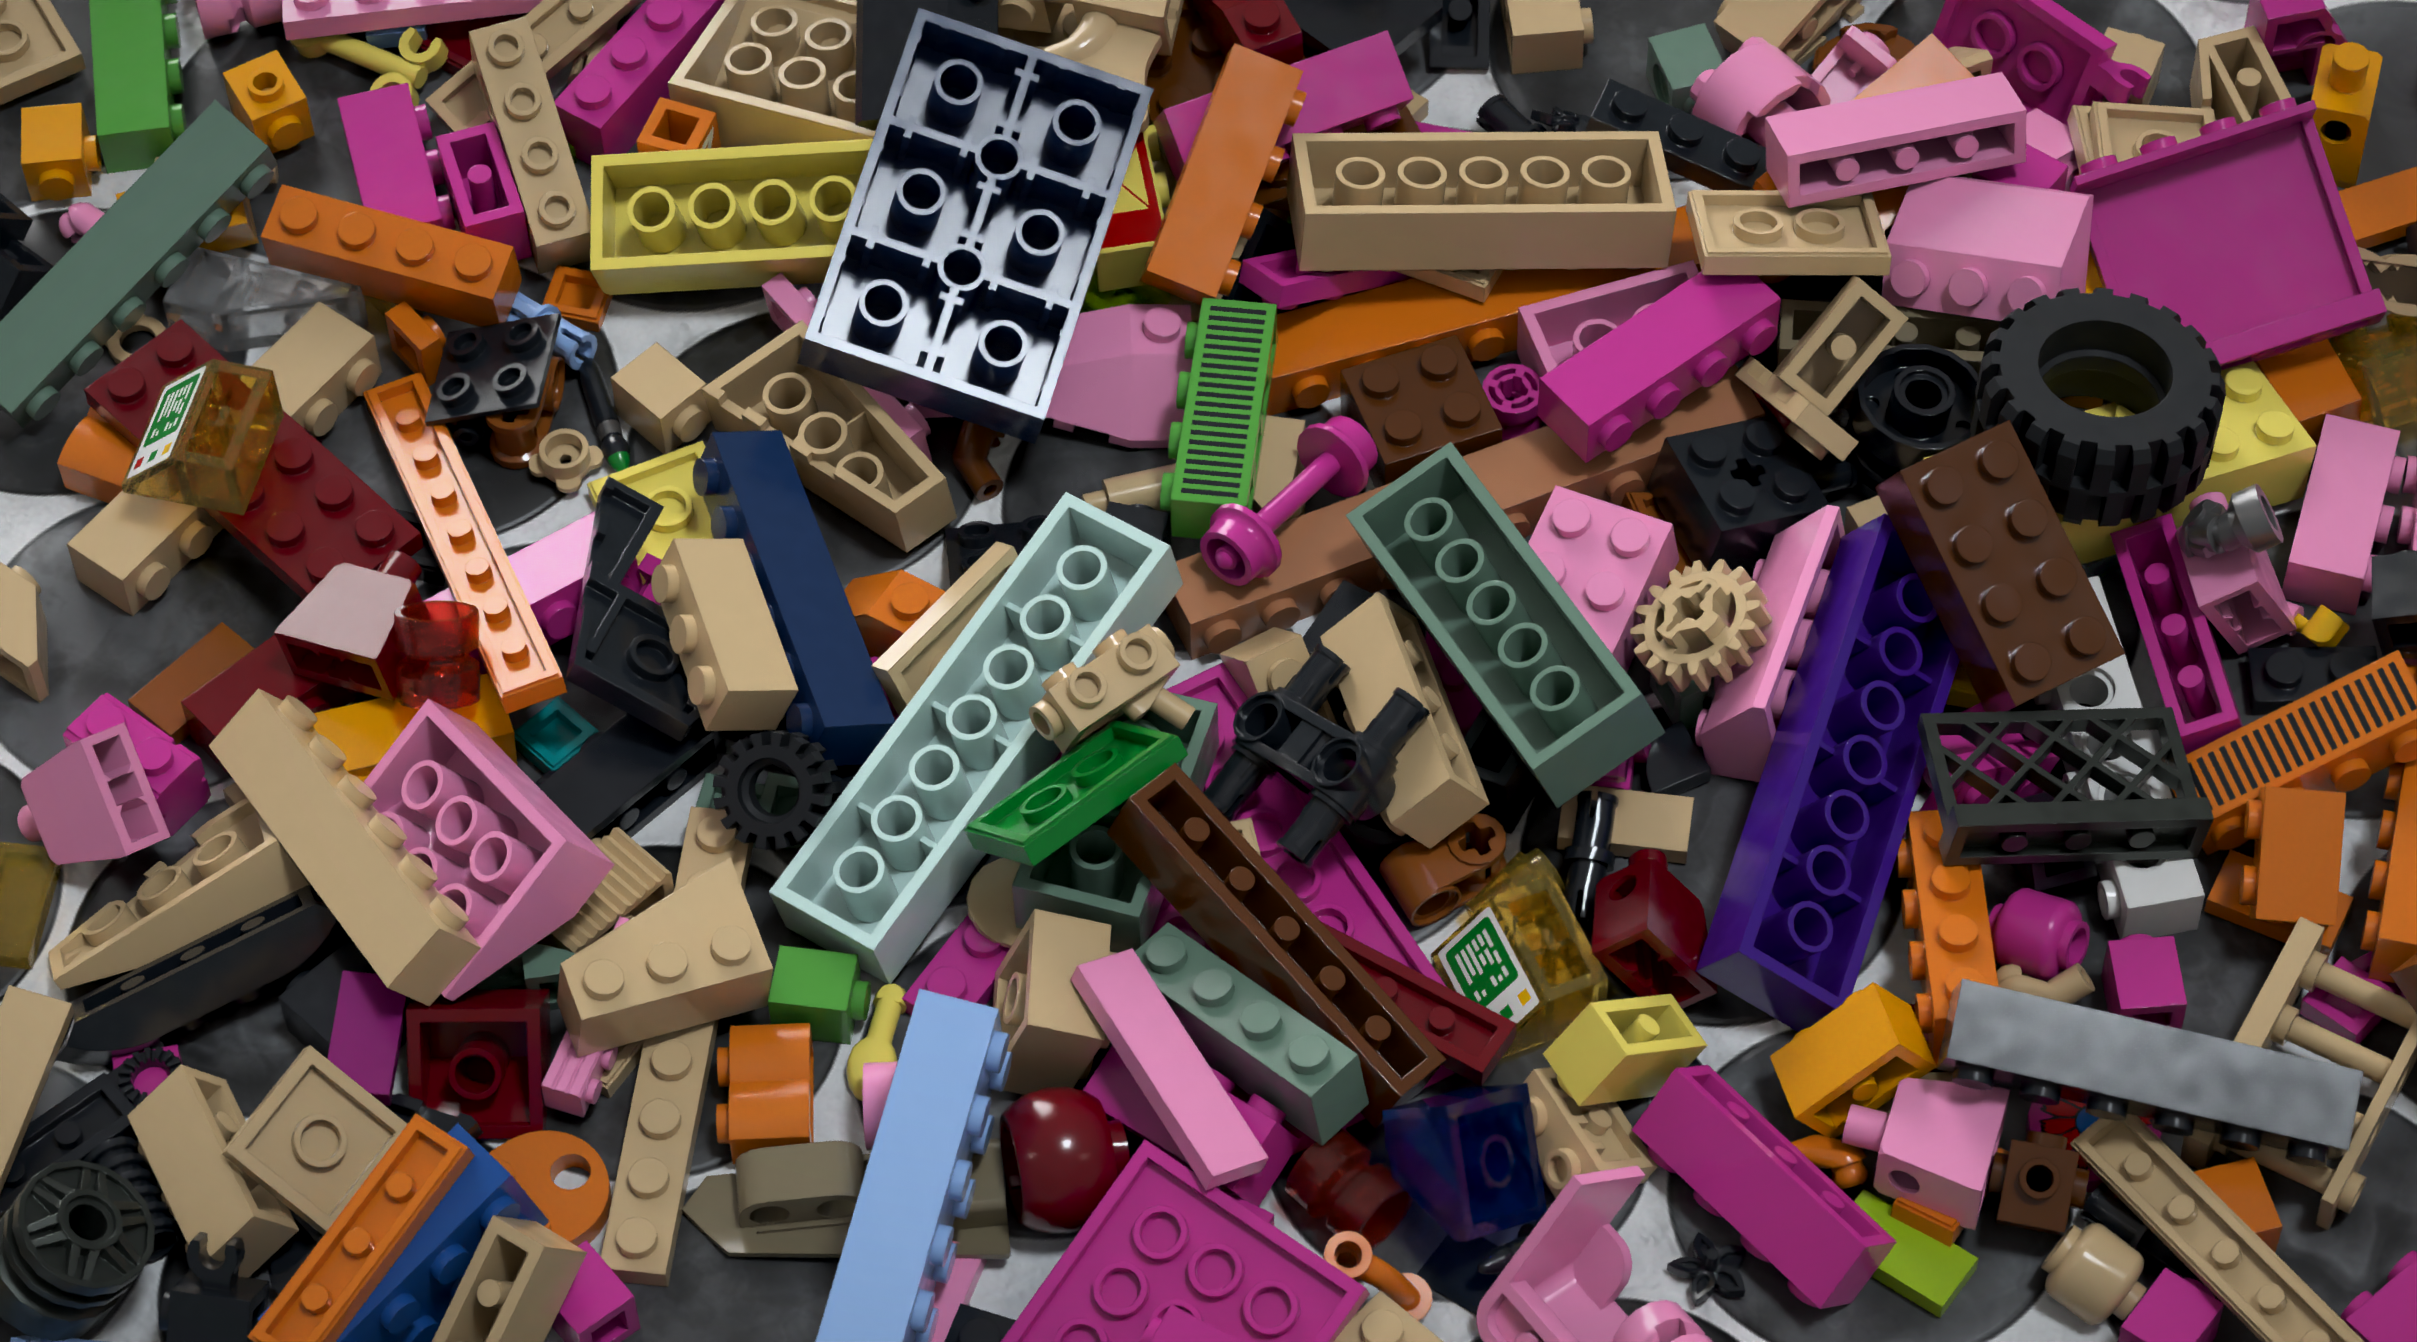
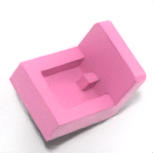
(1853, 65)

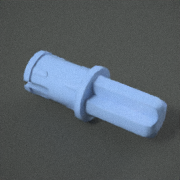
(569, 338)

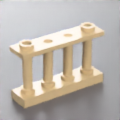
(2277, 1021)

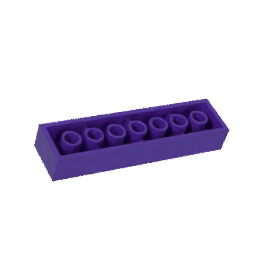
(1833, 788)

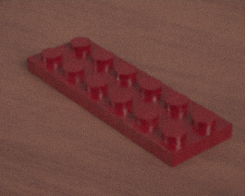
(306, 502)

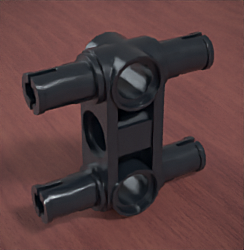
(1339, 770)

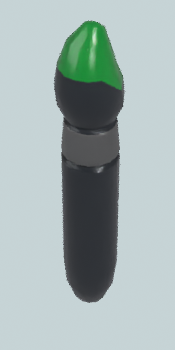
(614, 446)

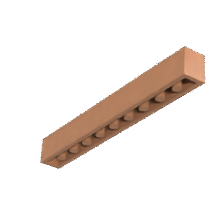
(1518, 473)

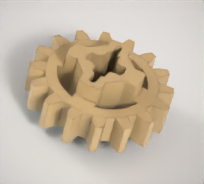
(1701, 625)

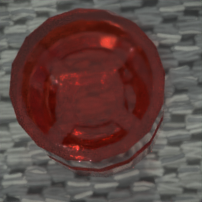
(437, 654)
(1349, 1191)

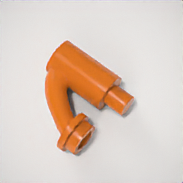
(1354, 1257)

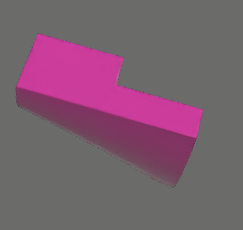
(2294, 32)

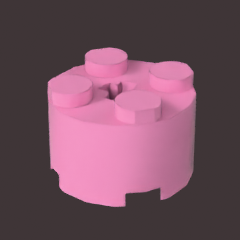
(1752, 86)

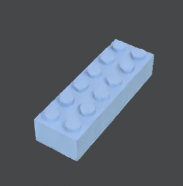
(919, 1174)

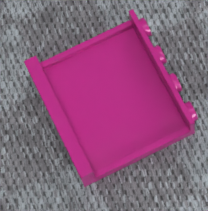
(2234, 235)

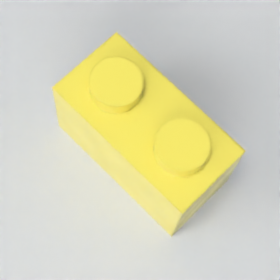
(1623, 1049)

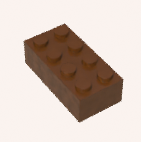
(1999, 569)

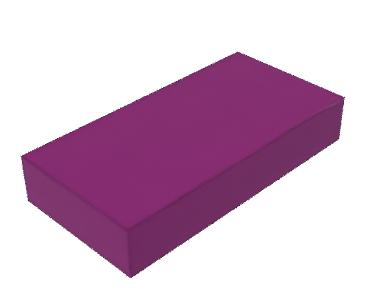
(368, 1032)

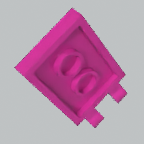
(2042, 52)

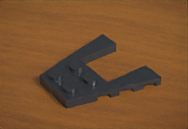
(620, 636)

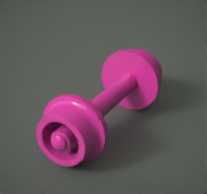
(1244, 542)

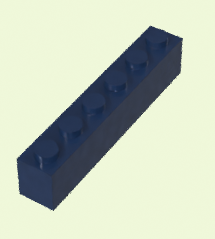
(760, 499)

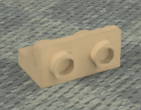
(1580, 1137)

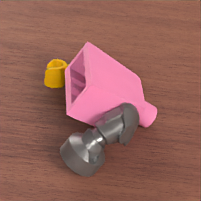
(2234, 575)

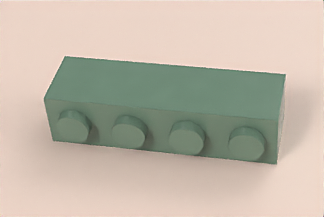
(1256, 1036)

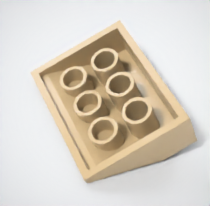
(775, 72)

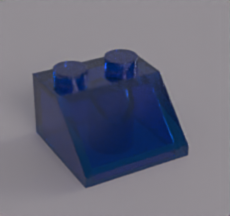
(1469, 1158)

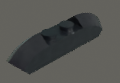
(200, 977)

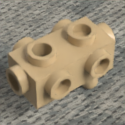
(1120, 680)

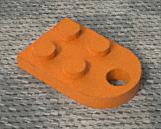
(536, 1161)

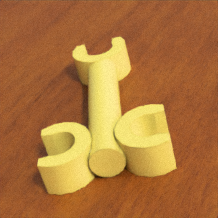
(395, 70)

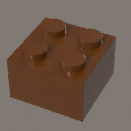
(1418, 405)

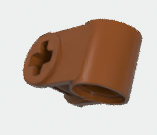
(519, 433)
(1447, 875)

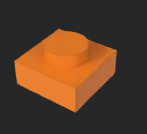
(416, 340)

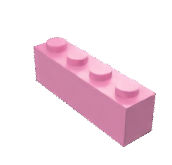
(1895, 139)

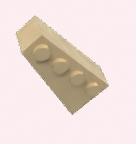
(837, 440)

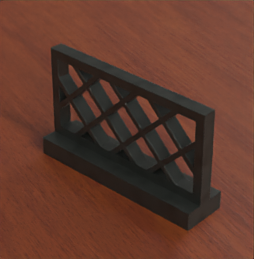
(2071, 825)

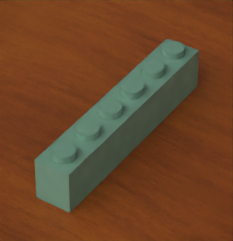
(127, 258)

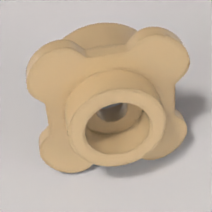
(563, 446)

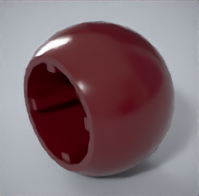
(1059, 1157)

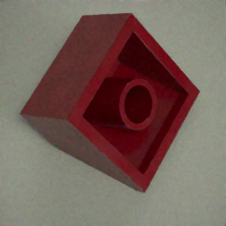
(483, 1058)

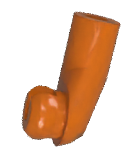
(1842, 1159)

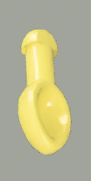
(878, 1043)

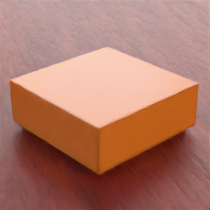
(578, 297)

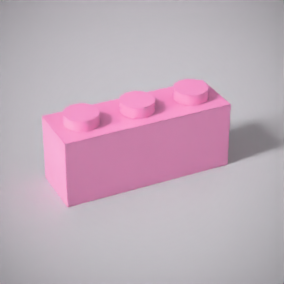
(2343, 514)

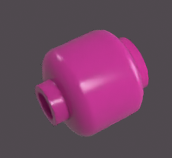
(2038, 933)

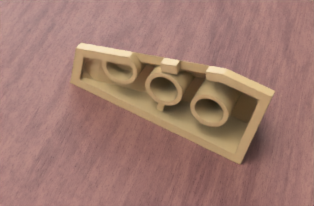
(217, 882)

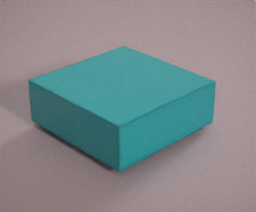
(553, 736)

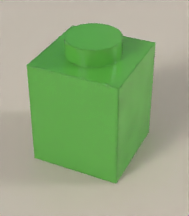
(819, 990)

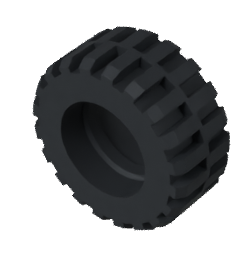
(2115, 353)

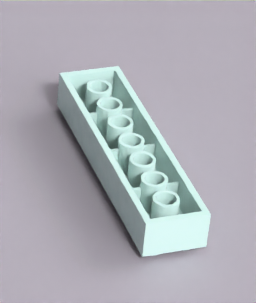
(896, 834)

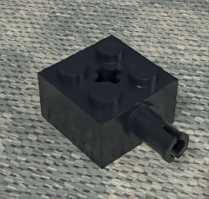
(1739, 488)

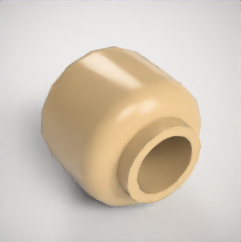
(2094, 1274)

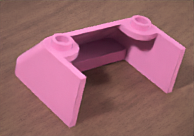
(1566, 1269)

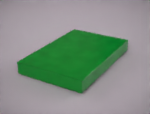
(1074, 792)

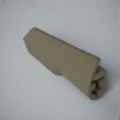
(805, 1195)

